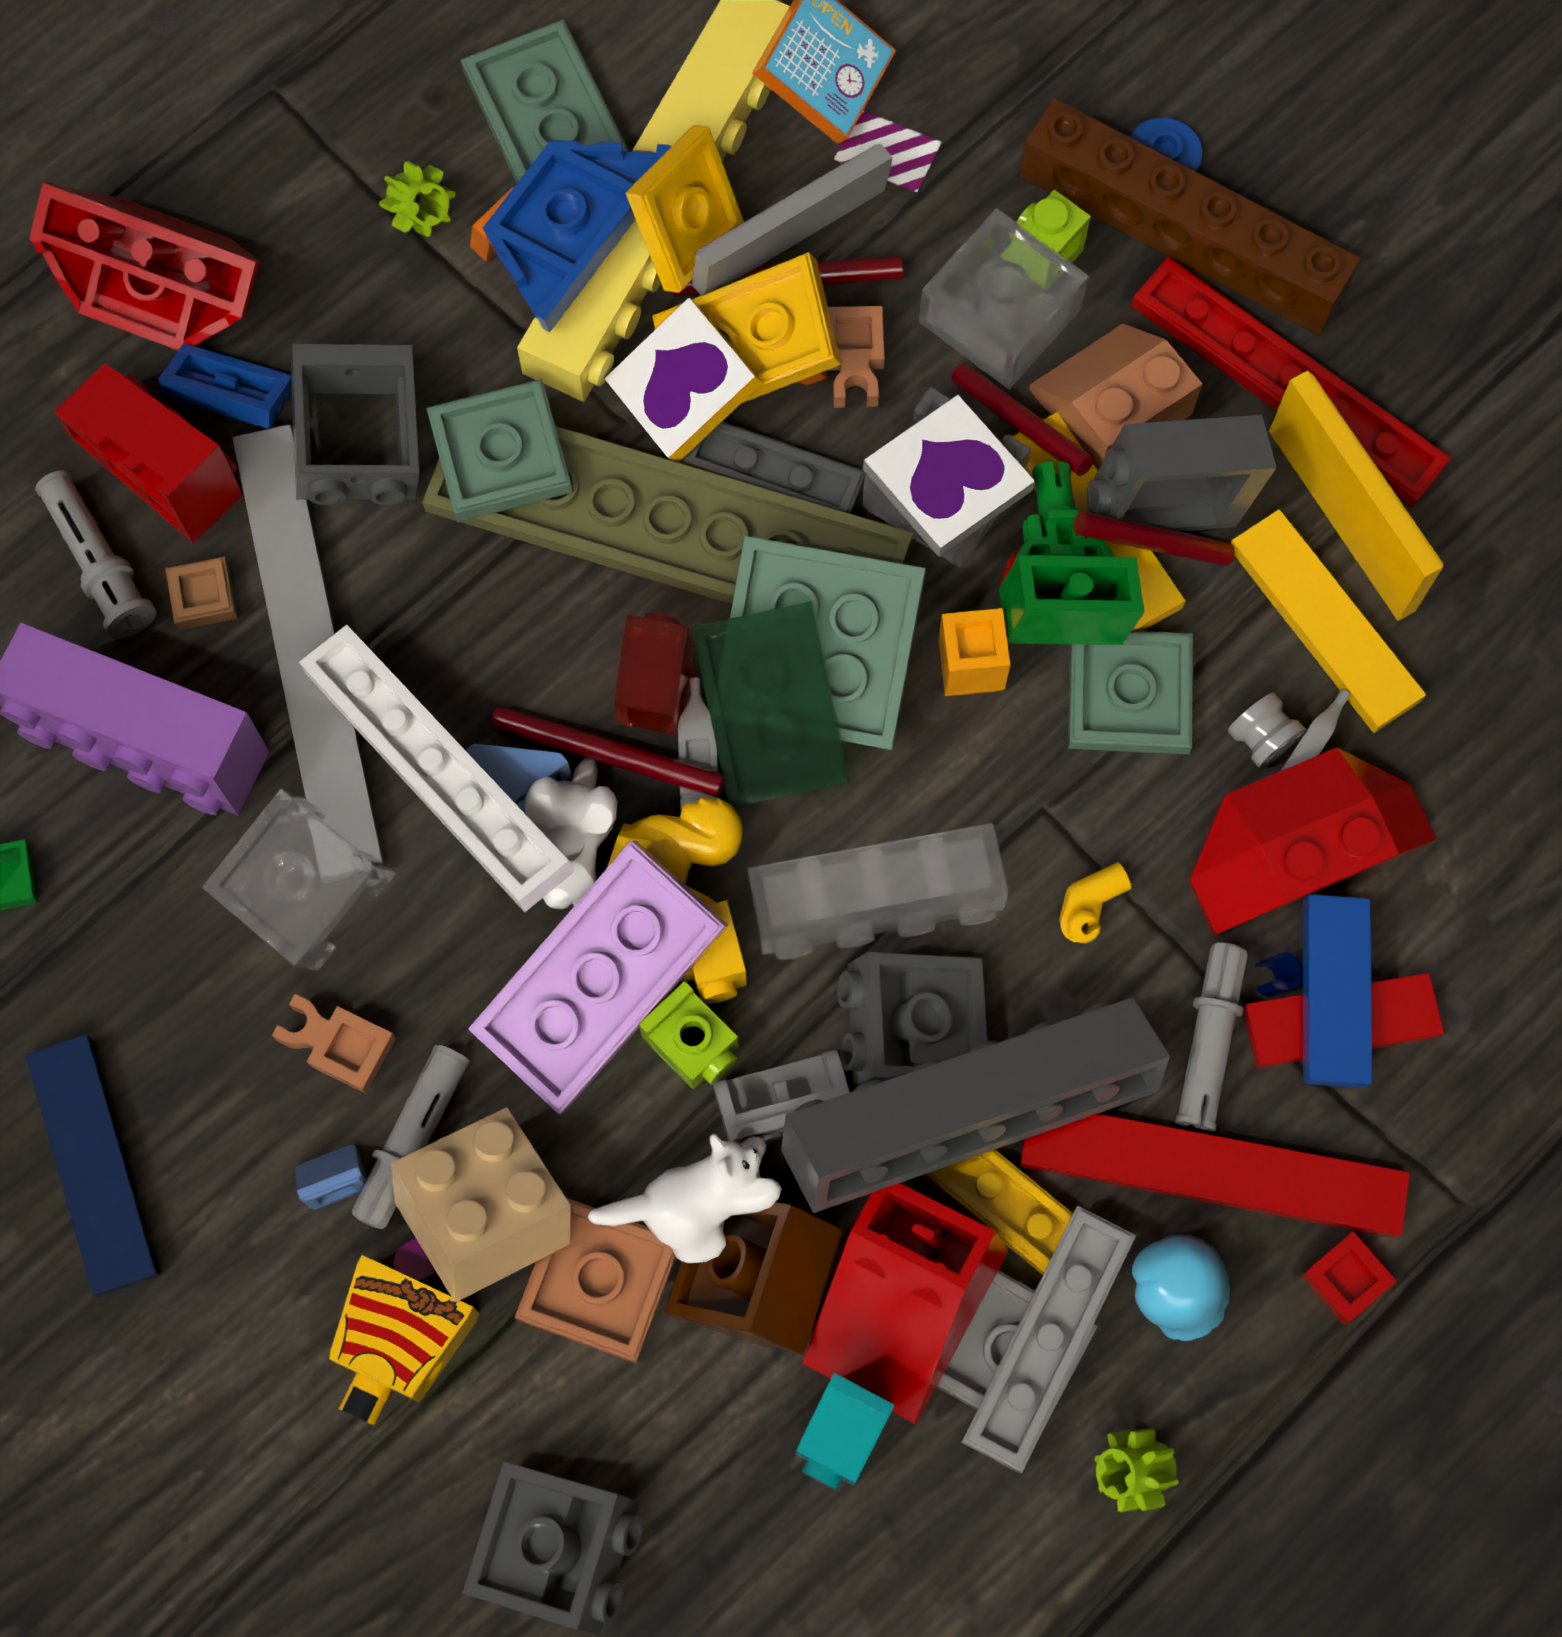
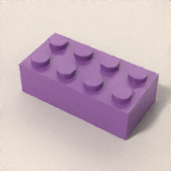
(129, 721)

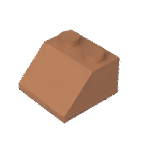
(1115, 383)

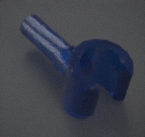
(1287, 974)

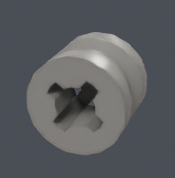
(1266, 730)

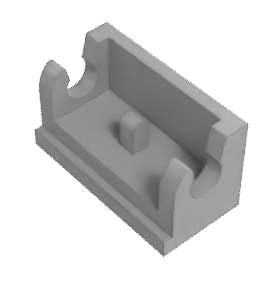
(761, 1100)

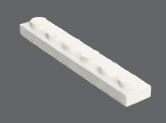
(437, 768)

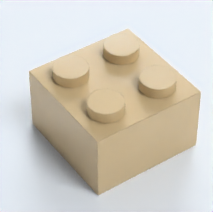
(481, 1204)

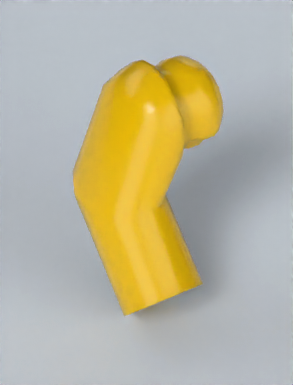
(1085, 899)

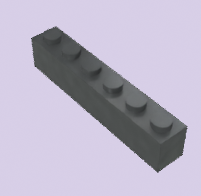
(972, 1103)

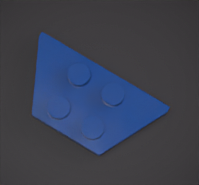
(565, 220)

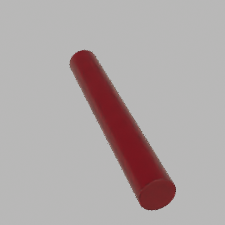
(1022, 419)
(1153, 538)

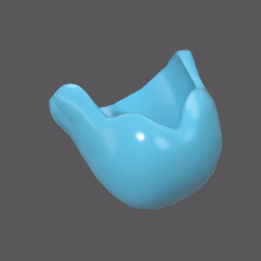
(1181, 1286)

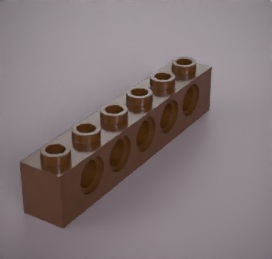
(1188, 216)

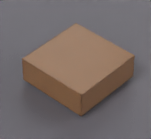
(201, 593)

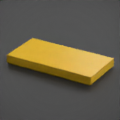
(1355, 496)

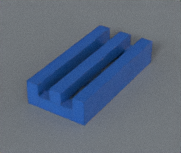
(225, 385)

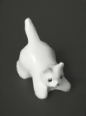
(576, 820)
(692, 1202)

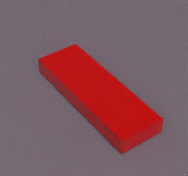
(1401, 1013)

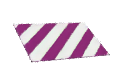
(910, 150)

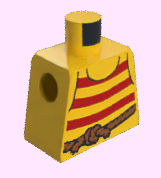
(395, 1337)

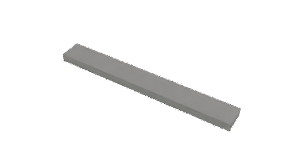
(299, 624)

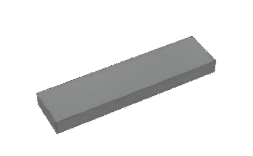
(791, 220)
(1048, 1339)

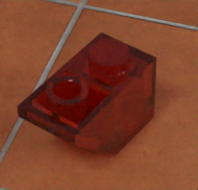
(653, 673)

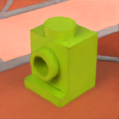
(1057, 224)
(697, 1063)

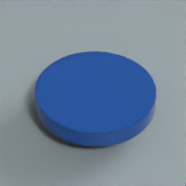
(1171, 140)

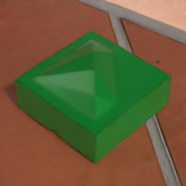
(17, 875)

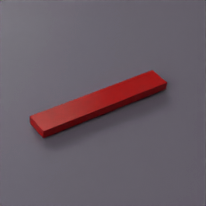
(1267, 363)
(1224, 1172)

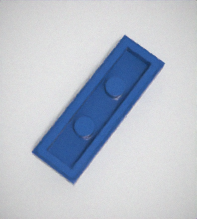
(1337, 991)

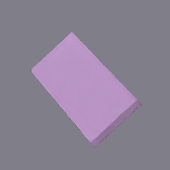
(598, 977)

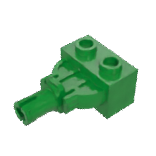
(1066, 583)

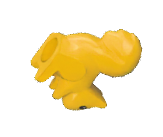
(702, 835)

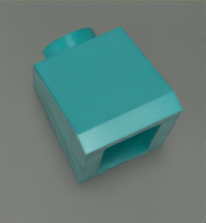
(842, 1432)

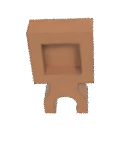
(860, 348)
(342, 1046)

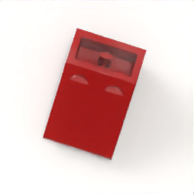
(903, 1297)

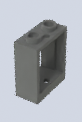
(355, 371)
(1184, 473)

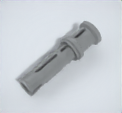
(104, 575)

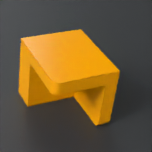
(973, 652)

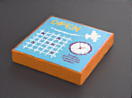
(824, 64)

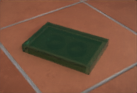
(771, 704)

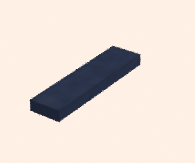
(92, 1166)

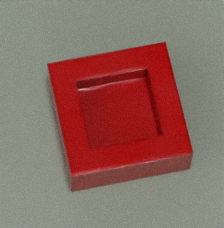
(1348, 1278)

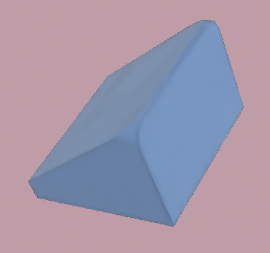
(330, 1177)

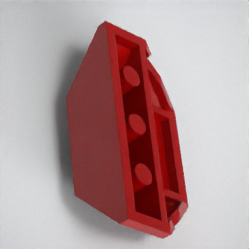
(142, 266)
(1302, 836)

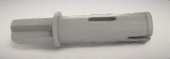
(1212, 1036)
(411, 1132)

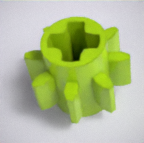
(432, 205)
(1136, 1470)

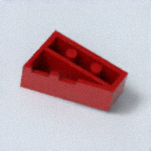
(151, 450)

